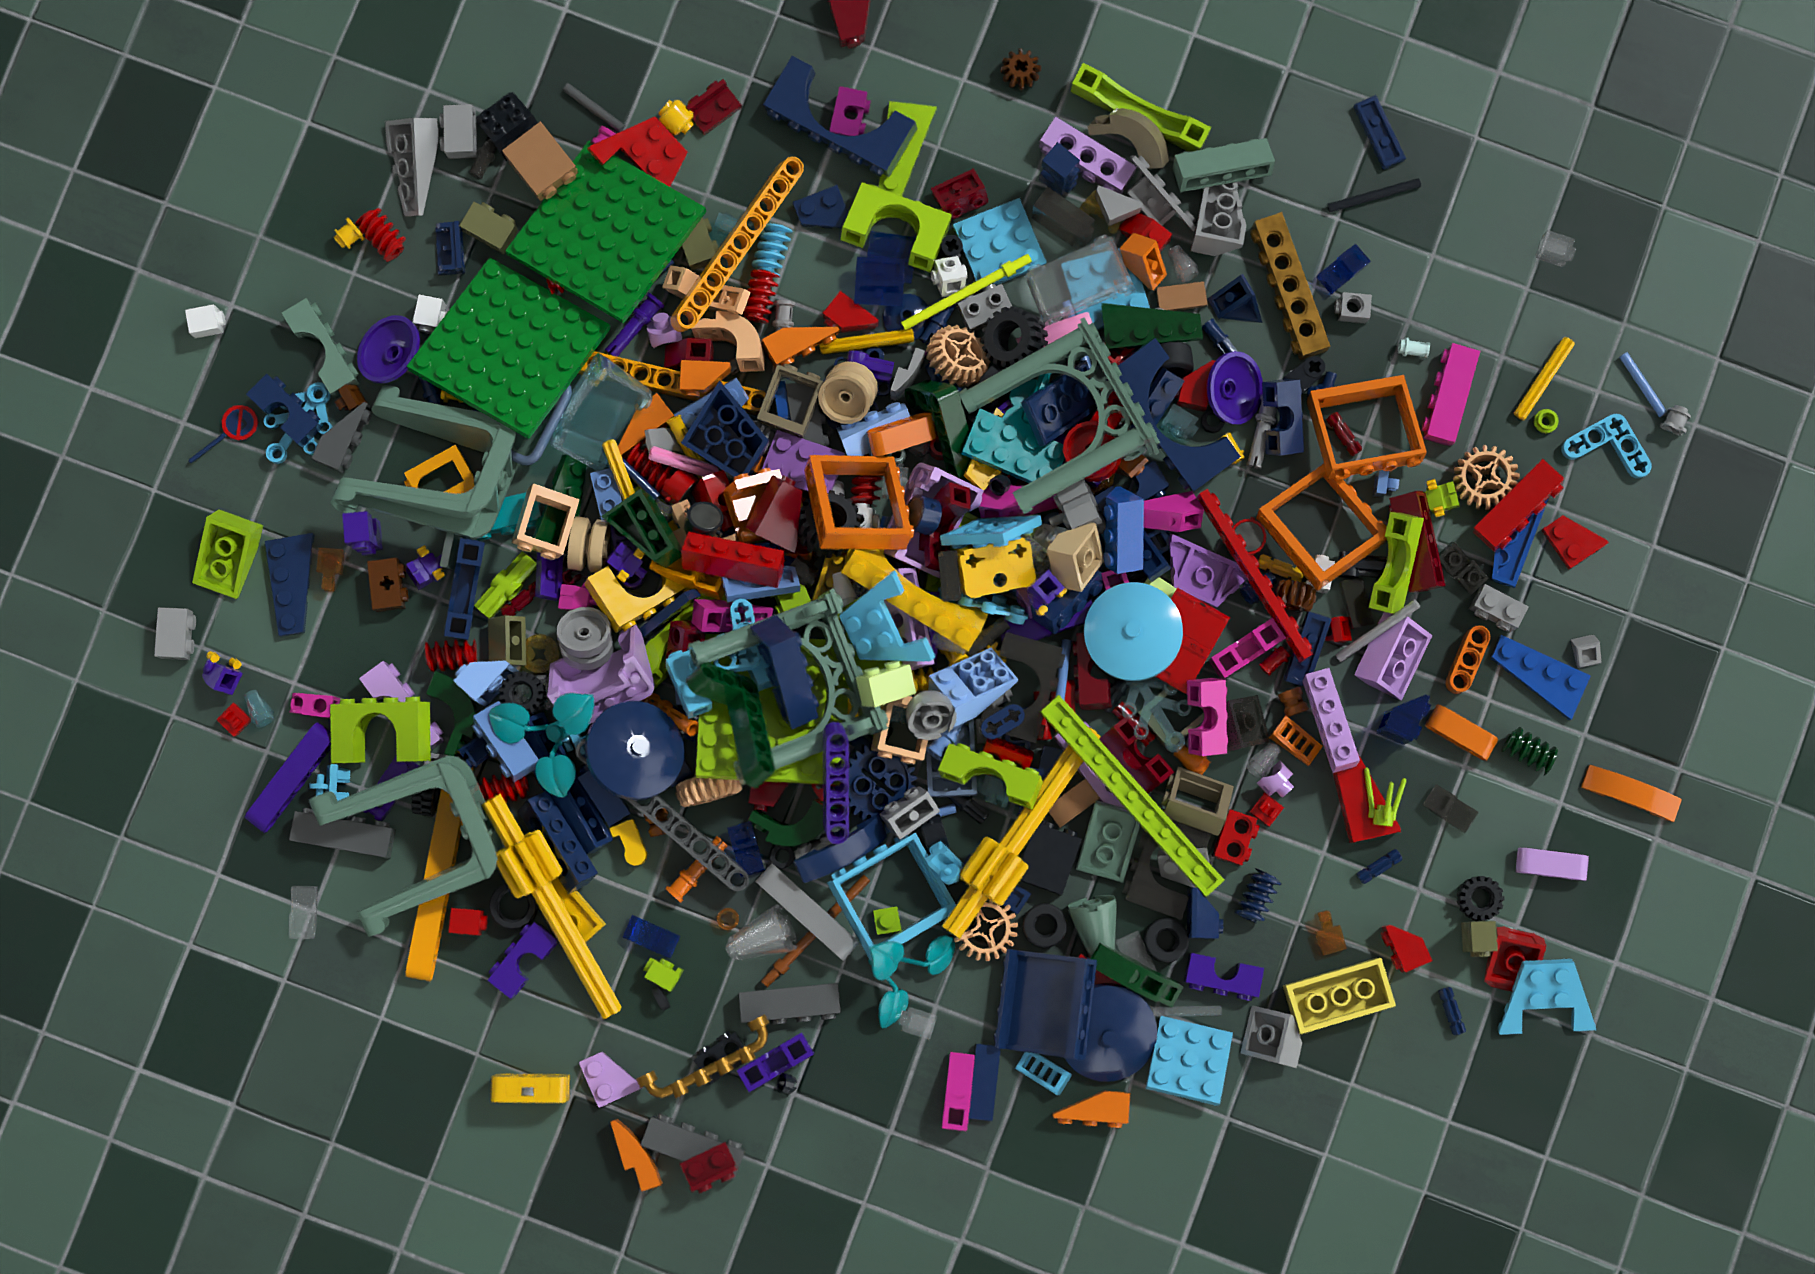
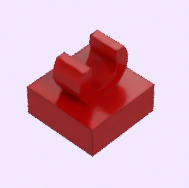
(1340, 630)
(234, 719)
(1266, 809)

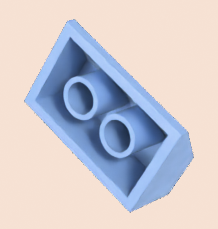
(483, 679)

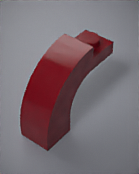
(954, 504)

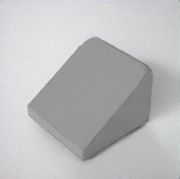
(1586, 651)

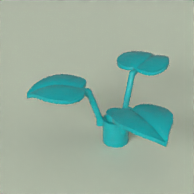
(573, 715)
(885, 962)

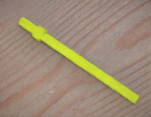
(1007, 269)

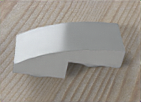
(663, 439)

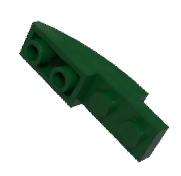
(1136, 976)

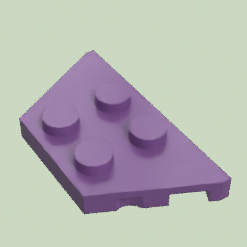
(1202, 572)

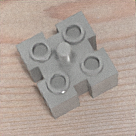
(1078, 508)

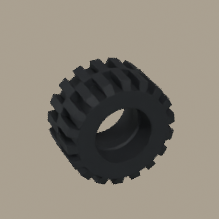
(1000, 329)
(843, 514)

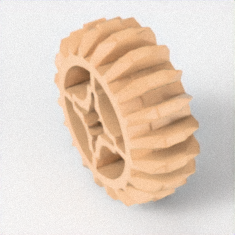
(944, 352)
(1477, 471)
(703, 790)
(991, 943)

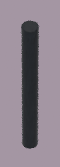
(1374, 195)

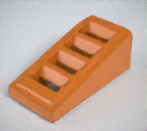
(1301, 734)

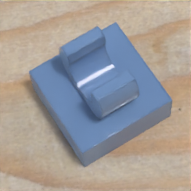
(1383, 484)

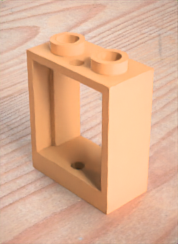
(555, 500)
(887, 751)

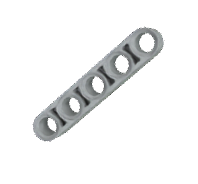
(807, 912)

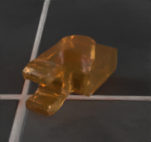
(329, 563)
(1330, 937)

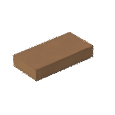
(1182, 296)

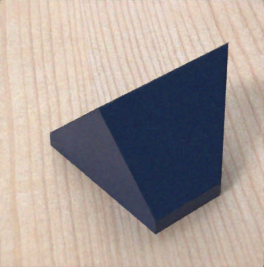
(1236, 301)

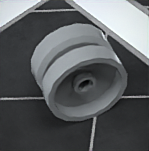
(585, 638)

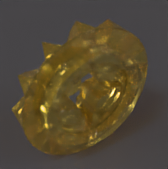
(552, 653)

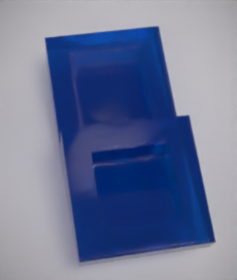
(1343, 269)
(746, 848)
(651, 936)

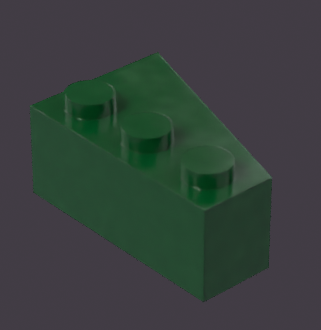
(645, 527)

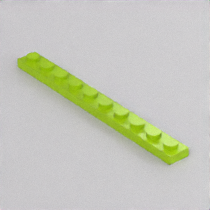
(1131, 795)

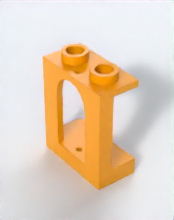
(451, 454)

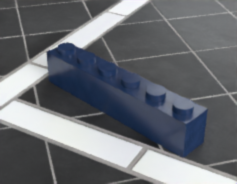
(576, 805)

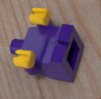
(626, 562)
(424, 568)
(1044, 591)
(220, 676)

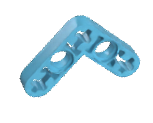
(1606, 435)
(735, 617)

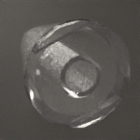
(763, 936)

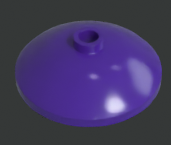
(388, 349)
(1234, 387)

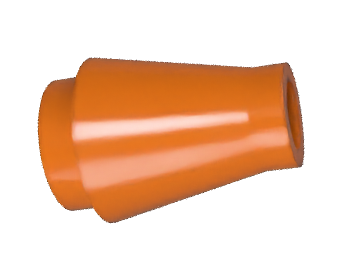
(1192, 762)

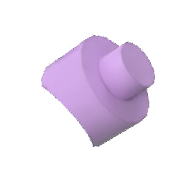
(661, 331)
(1278, 781)

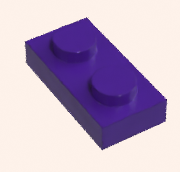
(548, 578)

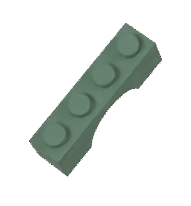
(305, 322)

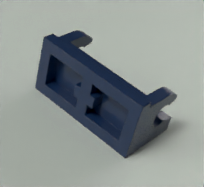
(450, 248)

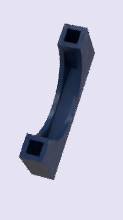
(877, 149)
(1193, 464)

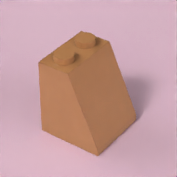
(540, 162)

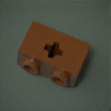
(379, 573)

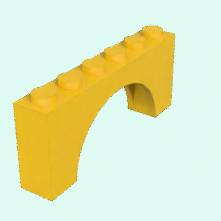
(951, 620)

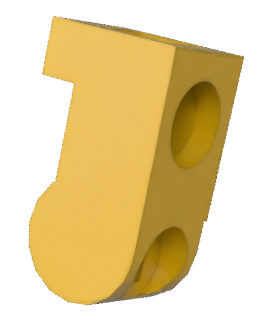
(634, 847)

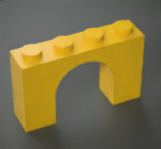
(623, 608)

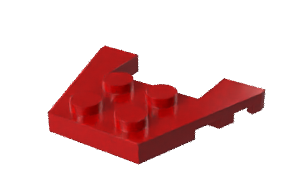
(648, 147)

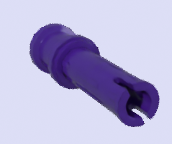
(641, 317)

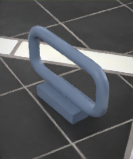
(547, 433)

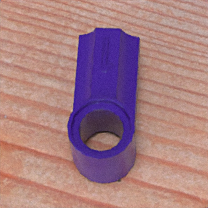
(880, 368)

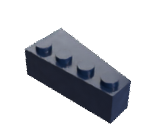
(786, 671)

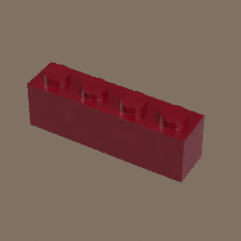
(1427, 568)

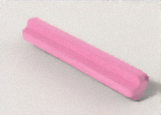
(681, 462)

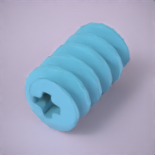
(771, 247)

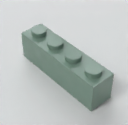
(1223, 164)

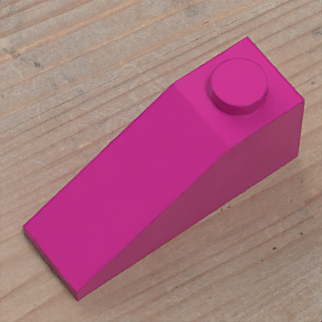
(714, 615)

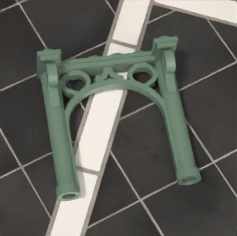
(1074, 346)
(827, 608)

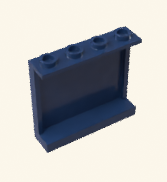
(1045, 1004)

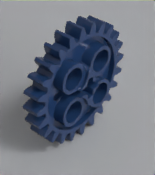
(864, 799)

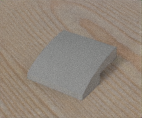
(905, 378)

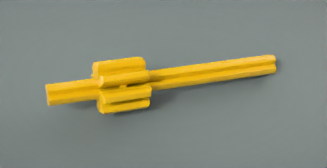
(995, 867)
(528, 868)

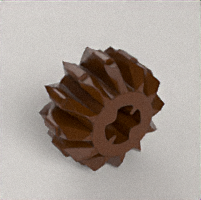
(1022, 61)
(1296, 595)

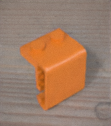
(742, 499)

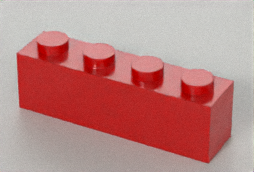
(1519, 505)
(732, 559)

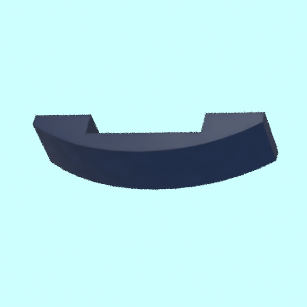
(836, 856)

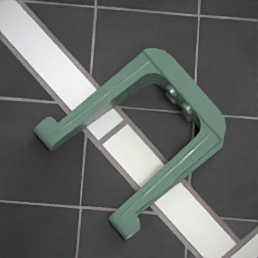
(462, 514)
(459, 781)

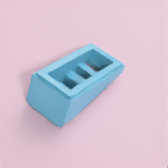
(1047, 1064)

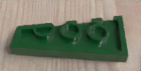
(1134, 326)
(569, 481)

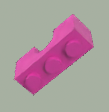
(1247, 649)
(1211, 735)

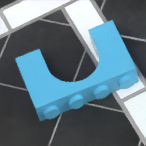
(693, 704)

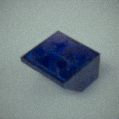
(1403, 721)

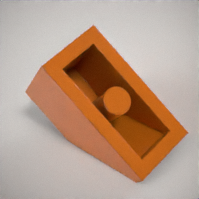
(1144, 260)
(701, 376)

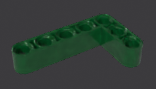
(949, 420)
(745, 715)

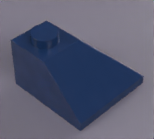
(1202, 917)

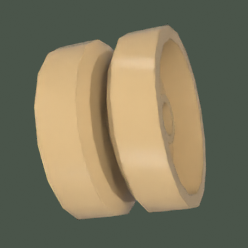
(848, 392)
(588, 544)

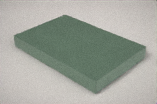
(1108, 842)

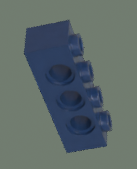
(543, 815)

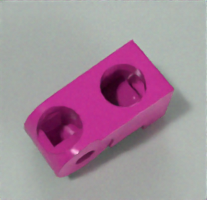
(312, 704)

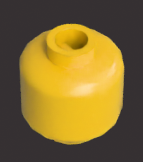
(676, 117)

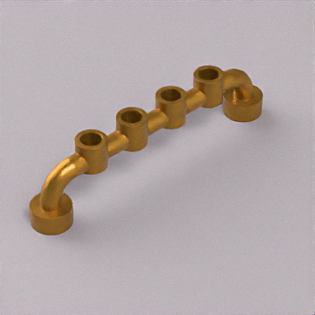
(702, 1075)

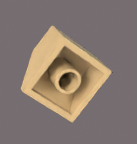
(1076, 556)

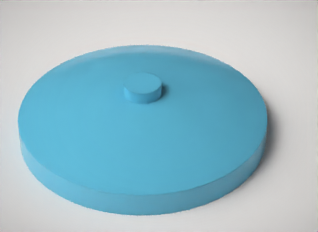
(1133, 631)

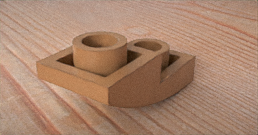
(1073, 803)

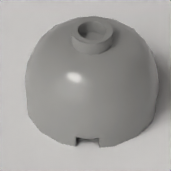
(930, 715)

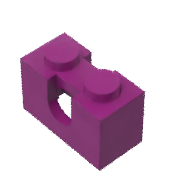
(850, 101)

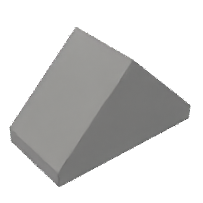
(1116, 206)

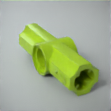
(506, 585)

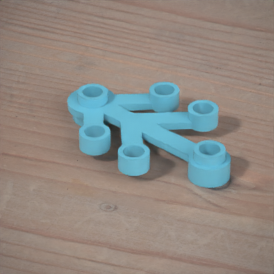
(311, 403)
(998, 605)

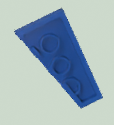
(1510, 560)
(1549, 678)

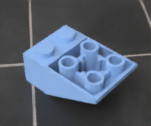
(973, 683)

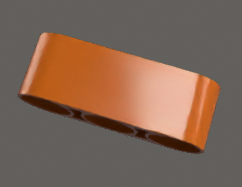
(901, 434)
(1476, 651)
(1461, 732)

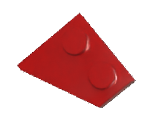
(1572, 540)

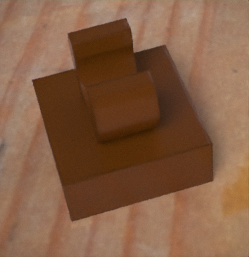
(350, 398)

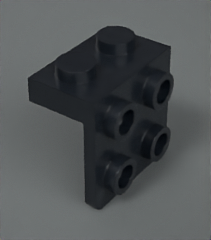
(506, 121)

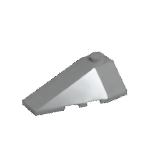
(414, 152)
(1219, 221)

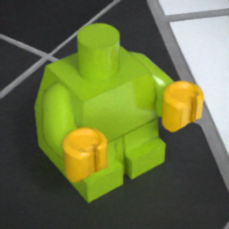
(1441, 497)

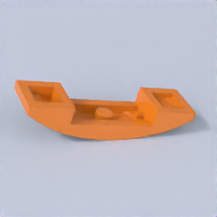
(1631, 792)

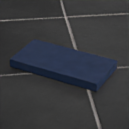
(1058, 406)

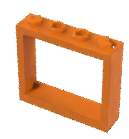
(1359, 392)
(857, 538)
(1297, 552)

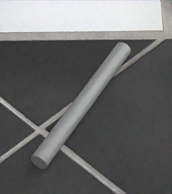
(1378, 630)

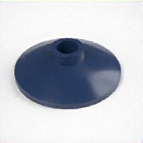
(894, 315)

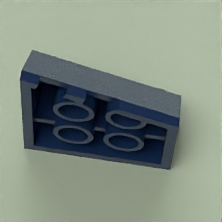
(726, 434)

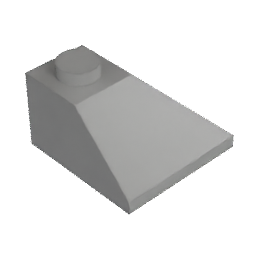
(1272, 1037)

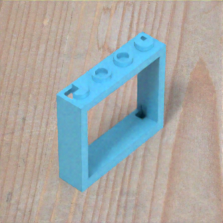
(933, 879)

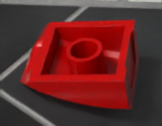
(1512, 949)

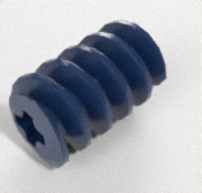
(1258, 896)

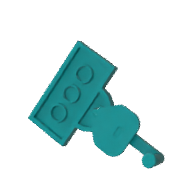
(1010, 442)

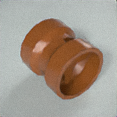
(1293, 701)
(654, 830)

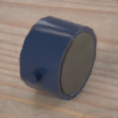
(924, 514)

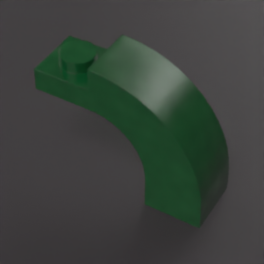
(462, 705)
(791, 834)

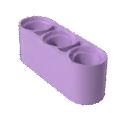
(1552, 864)

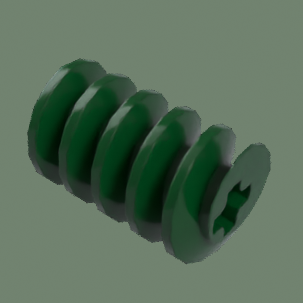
(1531, 749)

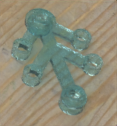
(1154, 704)

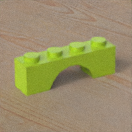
(1403, 538)
(962, 764)

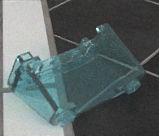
(598, 411)

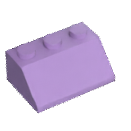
(1394, 657)

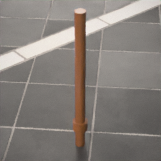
(781, 966)

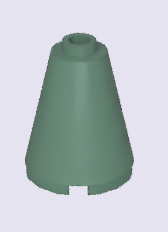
(1095, 921)

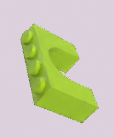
(876, 204)
(351, 720)

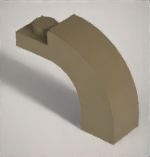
(1139, 130)

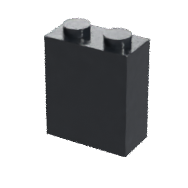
(1050, 857)

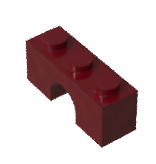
(1091, 692)
(1123, 746)

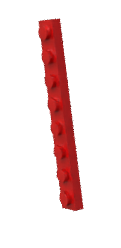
(1260, 583)

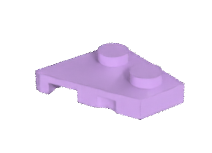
(607, 1079)

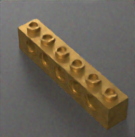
(1275, 227)

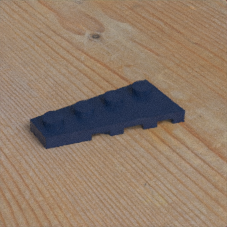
(289, 576)

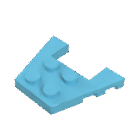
(874, 630)
(1545, 986)

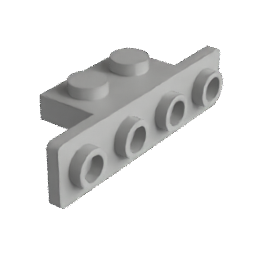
(1155, 199)

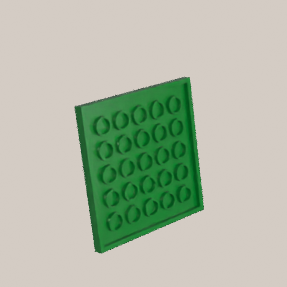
(607, 233)
(509, 348)

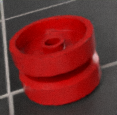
(1079, 439)

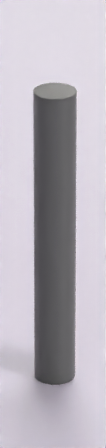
(593, 107)

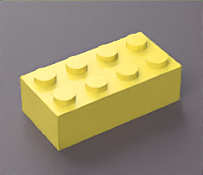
(1339, 995)

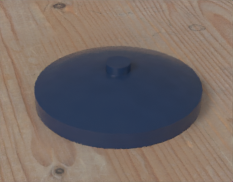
(634, 750)
(1119, 1034)

